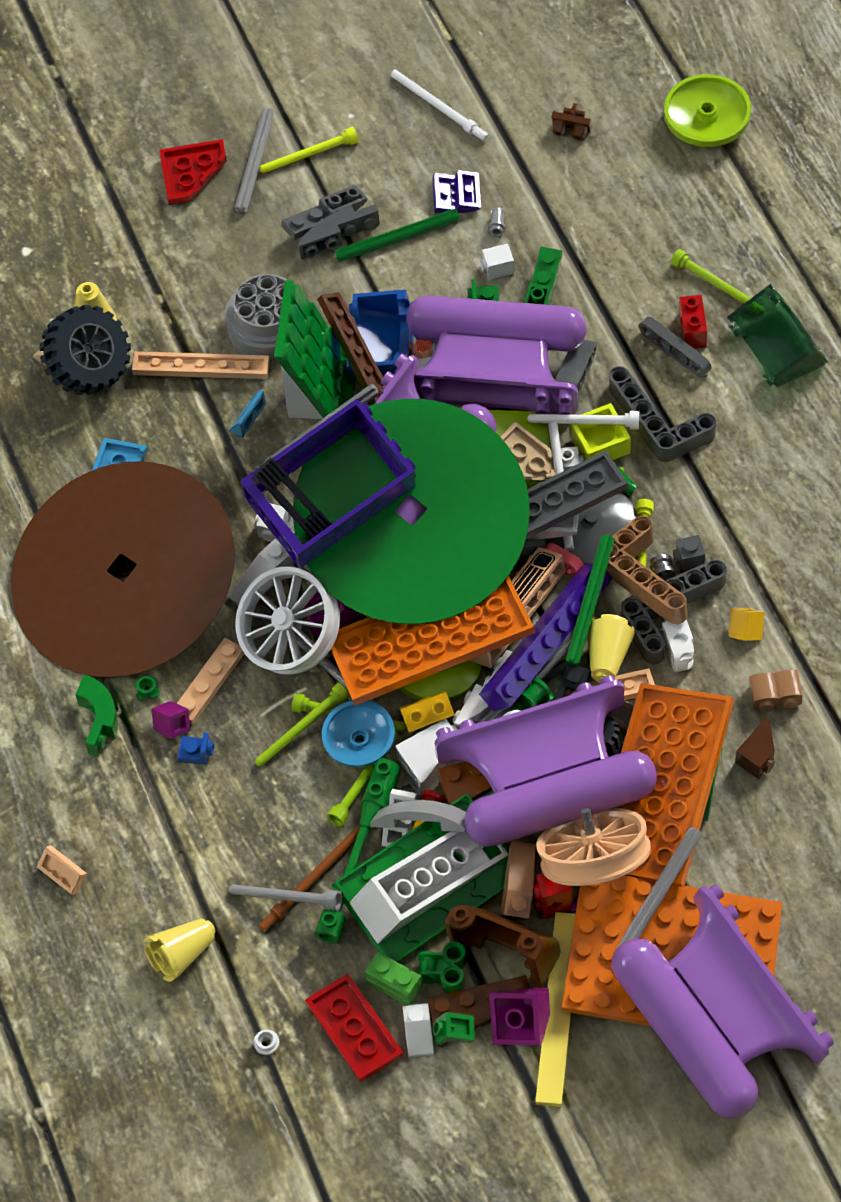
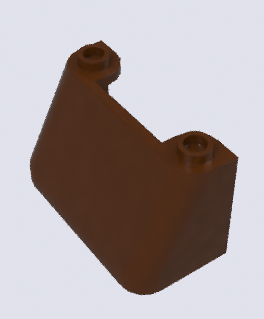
(475, 925)

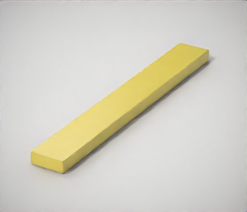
(556, 1037)

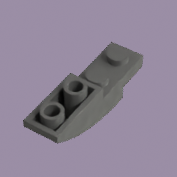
(302, 222)
(329, 231)

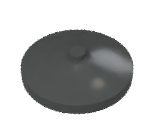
(598, 520)

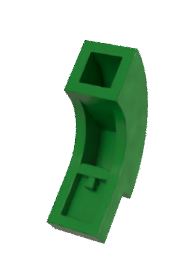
(97, 699)

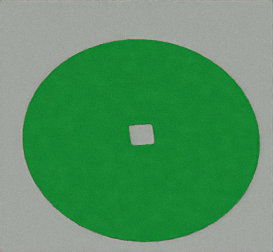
(458, 545)

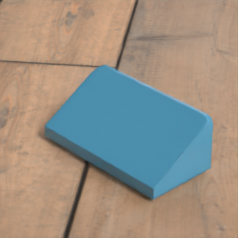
(248, 414)

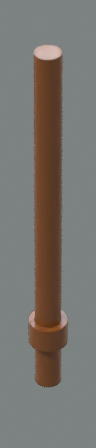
(279, 910)

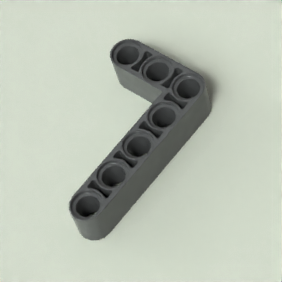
(623, 386)
(683, 583)

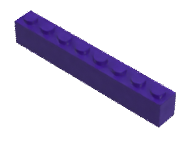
(537, 648)

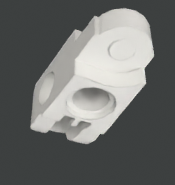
(678, 645)

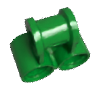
(535, 695)
(443, 968)

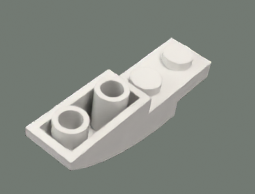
(474, 706)

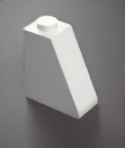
(419, 756)

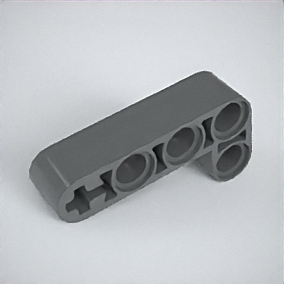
(577, 365)

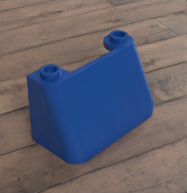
(383, 327)

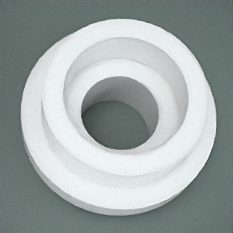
(263, 1036)

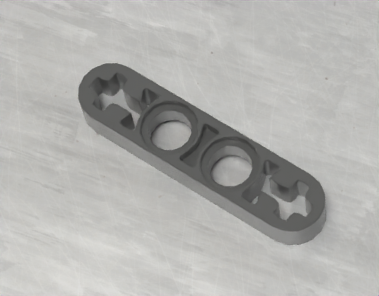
(675, 346)

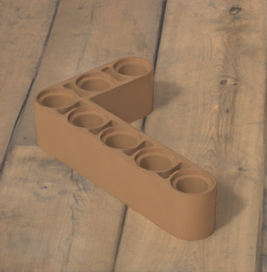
(639, 579)

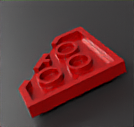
(190, 168)

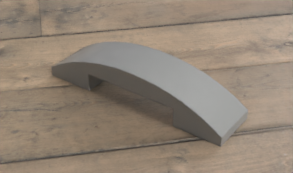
(421, 810)

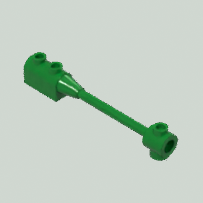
(376, 797)

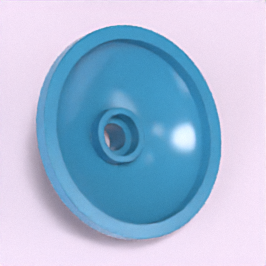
(350, 723)

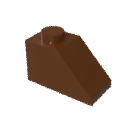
(757, 751)

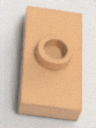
(61, 870)

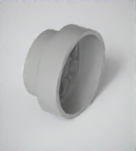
(254, 315)

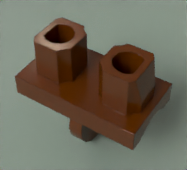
(573, 119)

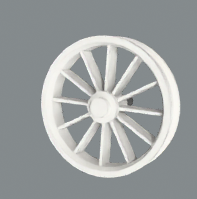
(287, 621)

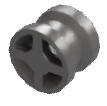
(662, 566)

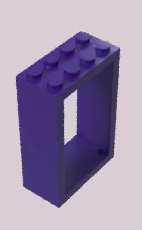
(310, 445)

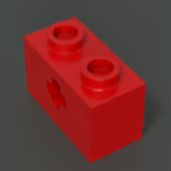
(693, 321)
(551, 897)

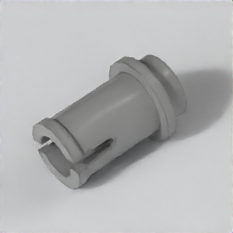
(497, 225)

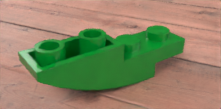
(544, 276)

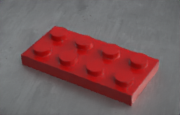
(354, 1028)

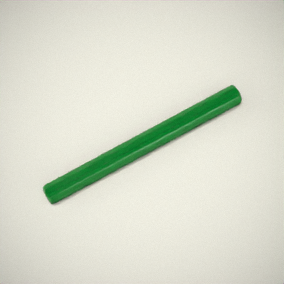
(397, 235)
(590, 600)

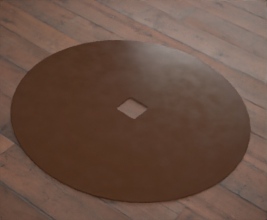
(166, 603)

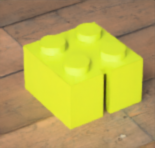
(600, 437)

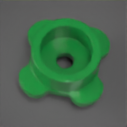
(146, 682)

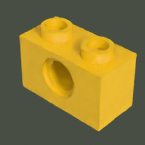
(426, 711)

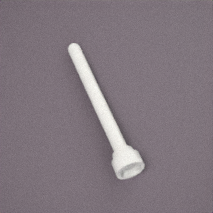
(629, 419)

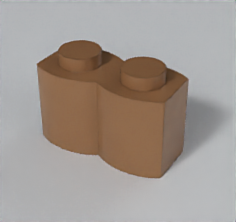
(775, 690)

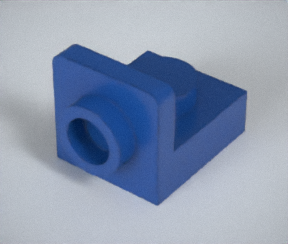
(195, 749)

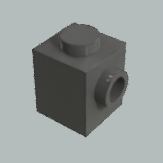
(689, 553)

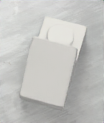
(418, 1030)

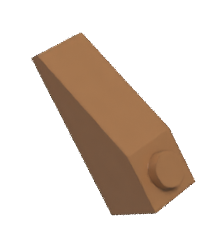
(518, 881)

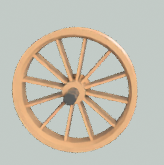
(594, 847)

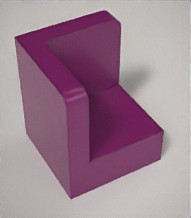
(170, 719)

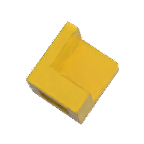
(746, 624)

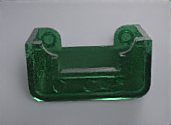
(776, 337)

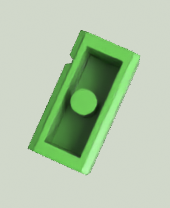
(393, 979)

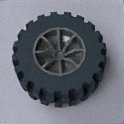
(85, 350)

